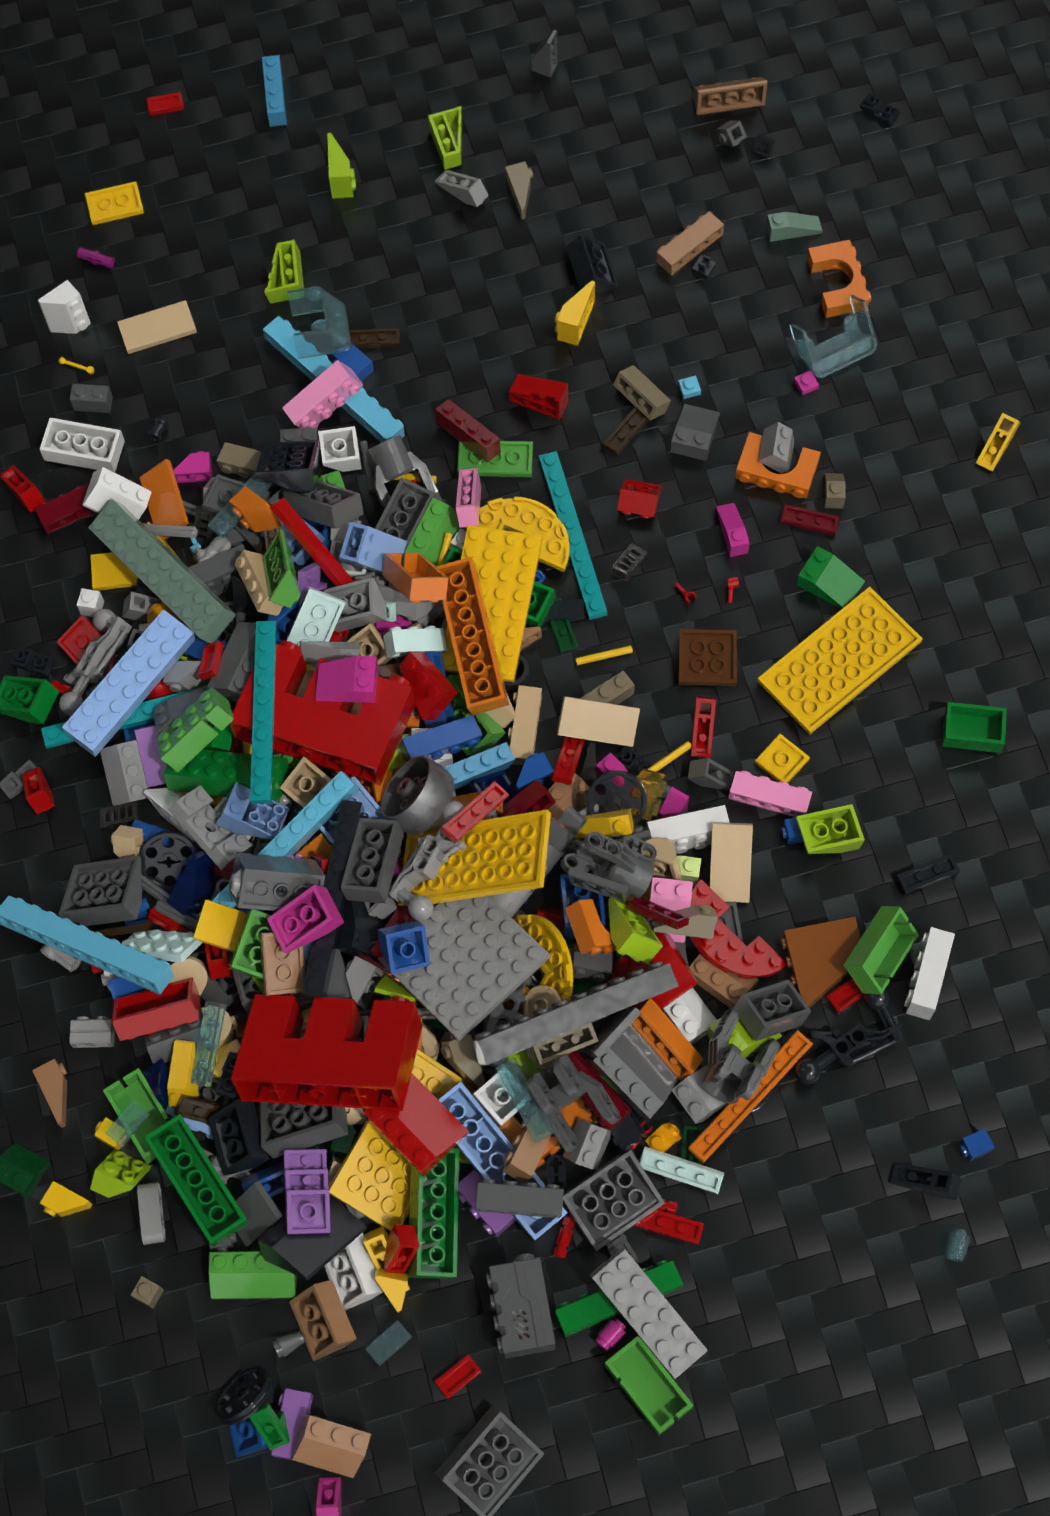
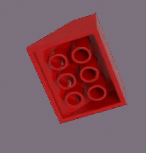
(667, 954)
(422, 1130)

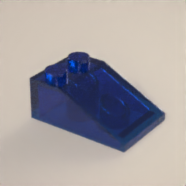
(194, 885)

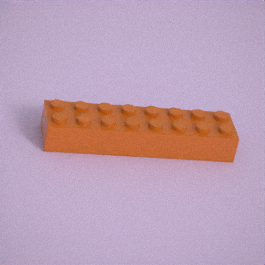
(472, 638)

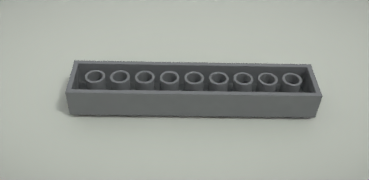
(571, 1014)

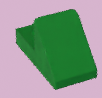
(271, 1426)

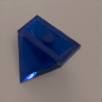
(157, 1078)

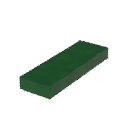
(563, 633)

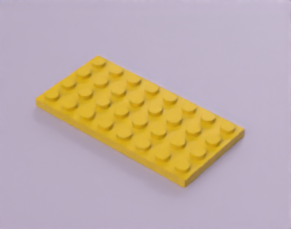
(507, 576)
(839, 660)
(498, 859)
(374, 1172)

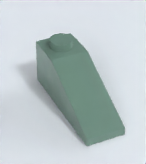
(791, 225)

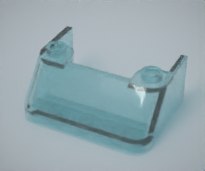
(327, 335)
(842, 350)

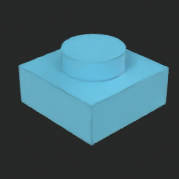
(689, 387)

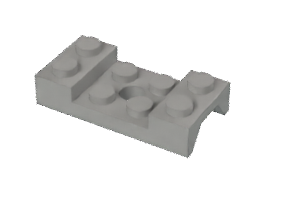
(195, 815)

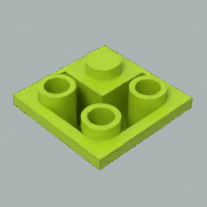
(118, 1174)

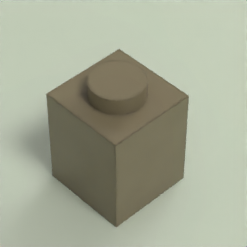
(147, 1292)

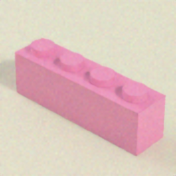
(468, 497)
(769, 794)

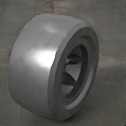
(417, 794)

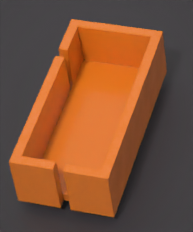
(417, 577)

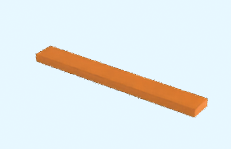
(734, 1114)

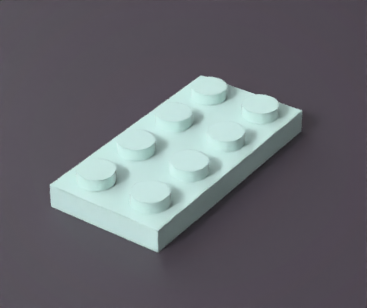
(316, 618)
(164, 945)

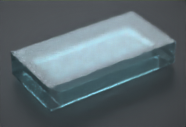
(127, 1123)
(388, 1343)

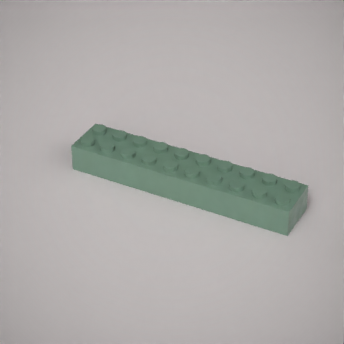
(162, 571)

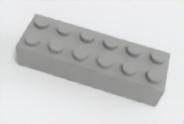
(648, 1312)

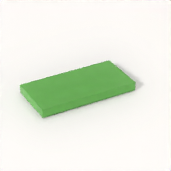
(513, 460)

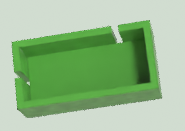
(191, 731)
(881, 949)
(141, 1093)
(648, 1385)

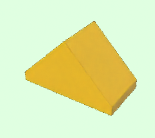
(393, 1285)

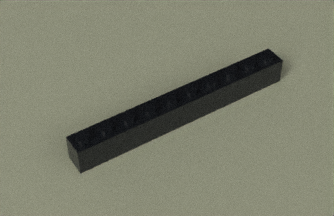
(324, 948)

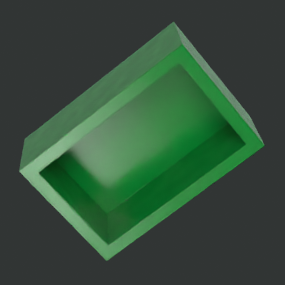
(974, 727)

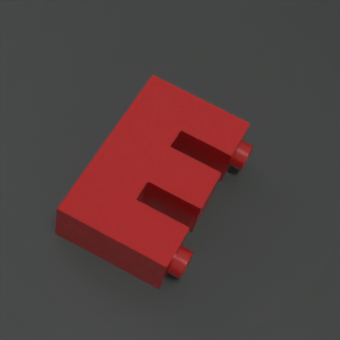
(326, 729)
(328, 1062)

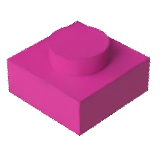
(806, 382)

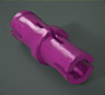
(95, 257)

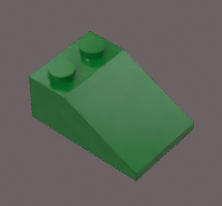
(829, 579)
(27, 698)

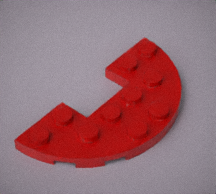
(726, 949)

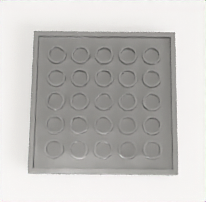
(474, 962)

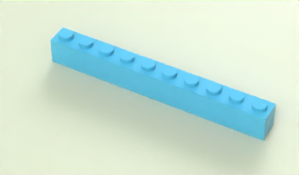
(360, 406)
(303, 825)
(85, 944)

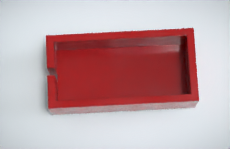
(151, 1012)

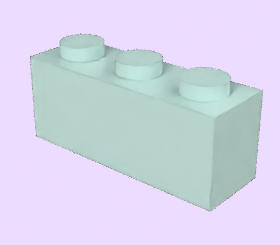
(402, 641)

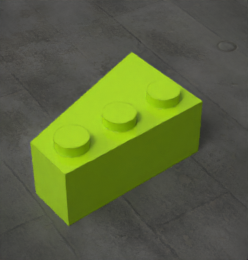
(447, 135)
(285, 273)

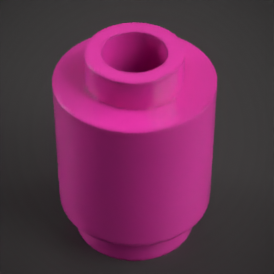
(610, 1334)

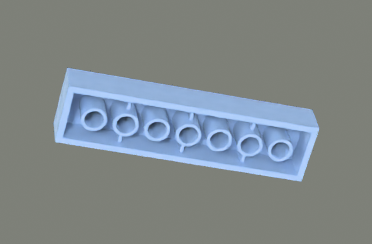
(129, 683)
(486, 1150)

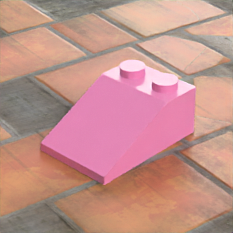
(671, 895)

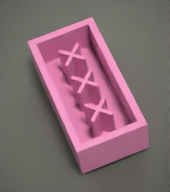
(323, 396)

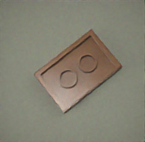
(281, 971)

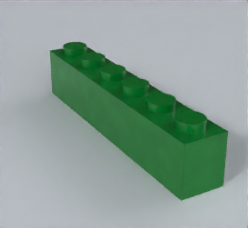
(597, 1307)

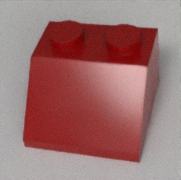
(639, 498)

